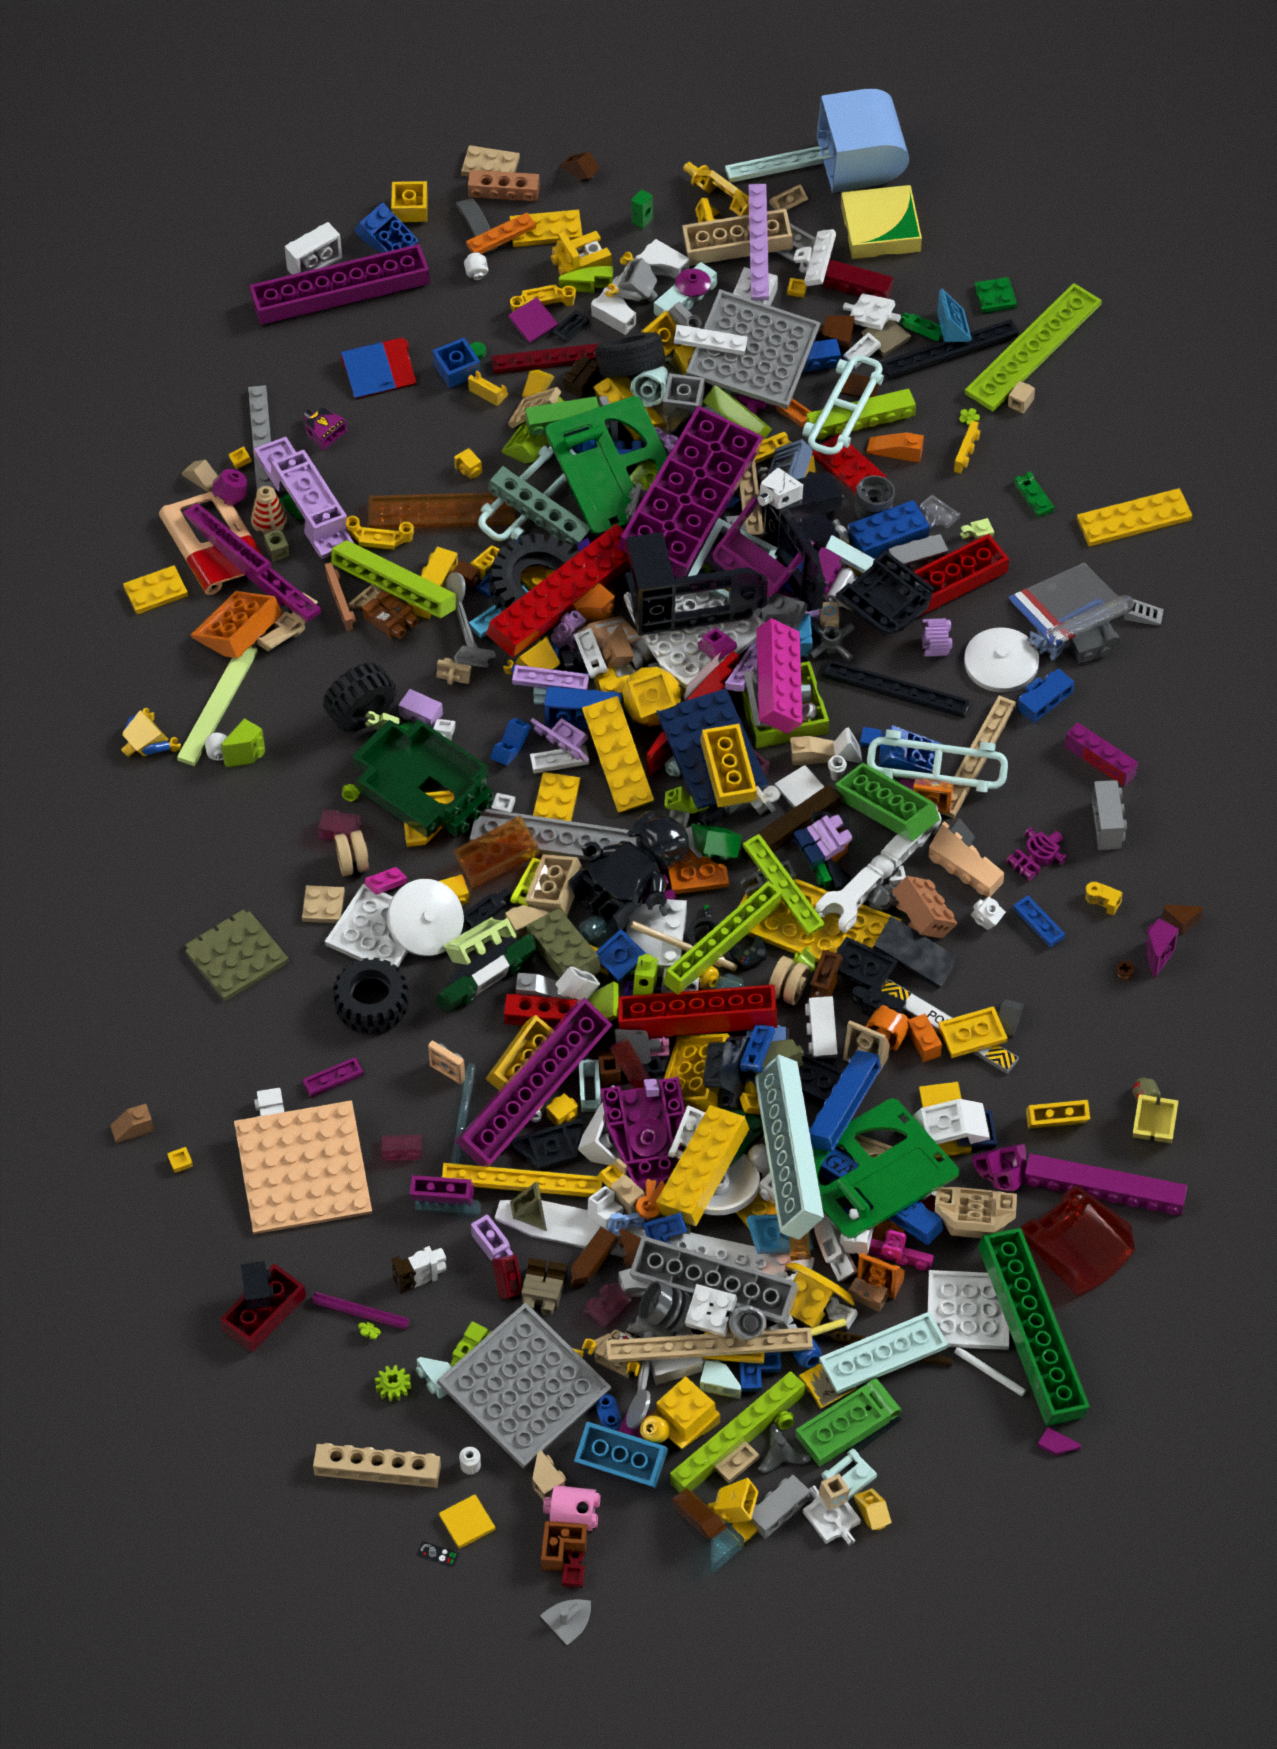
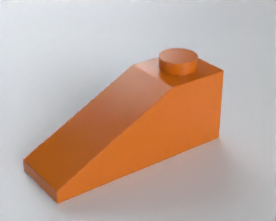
(898, 446)

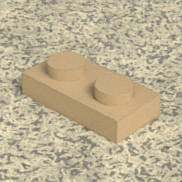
(737, 1462)

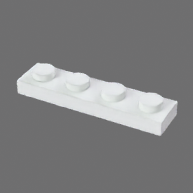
(710, 339)

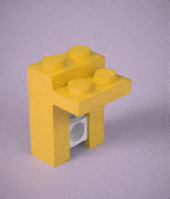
(579, 253)

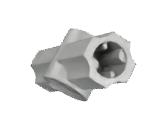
(684, 317)

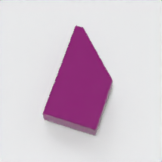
(1057, 1443)

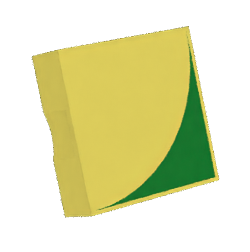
(881, 221)

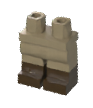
(542, 1293)

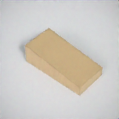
(621, 1166)

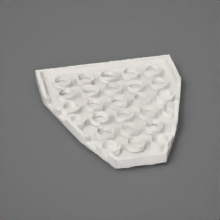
(678, 649)

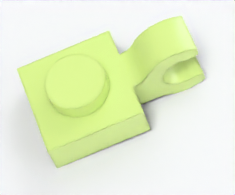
(977, 529)
(379, 720)

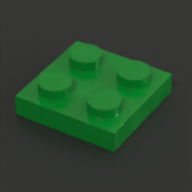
(995, 295)

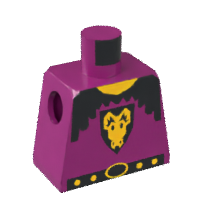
(324, 427)

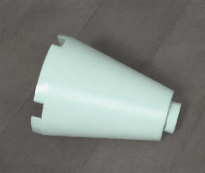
(650, 386)

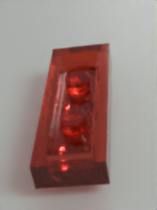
(630, 1063)

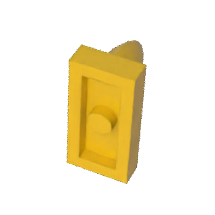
(705, 211)

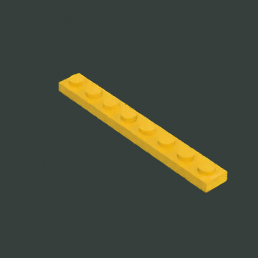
(522, 1179)

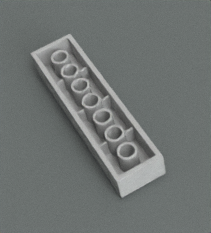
(686, 1268)

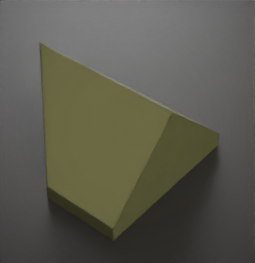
(528, 1207)

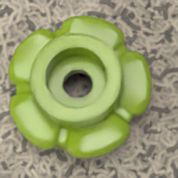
(350, 792)
(784, 1420)

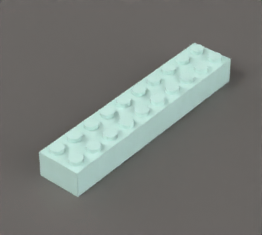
(789, 1147)

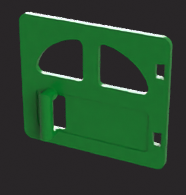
(600, 474)
(888, 1180)

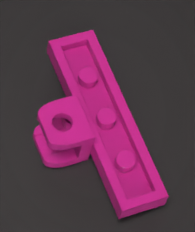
(895, 1250)

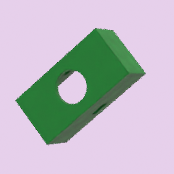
(643, 206)

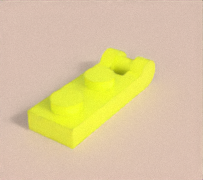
(525, 883)

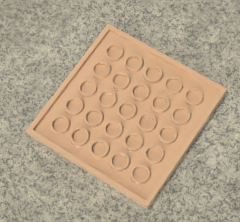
(302, 1167)

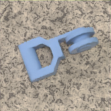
(629, 1219)

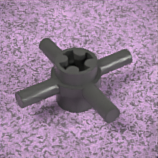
(831, 640)

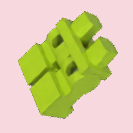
(472, 1337)

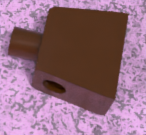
(838, 328)

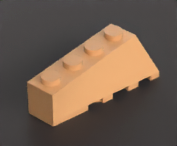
(965, 862)

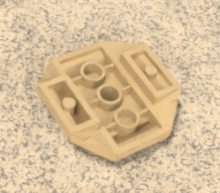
(974, 1211)

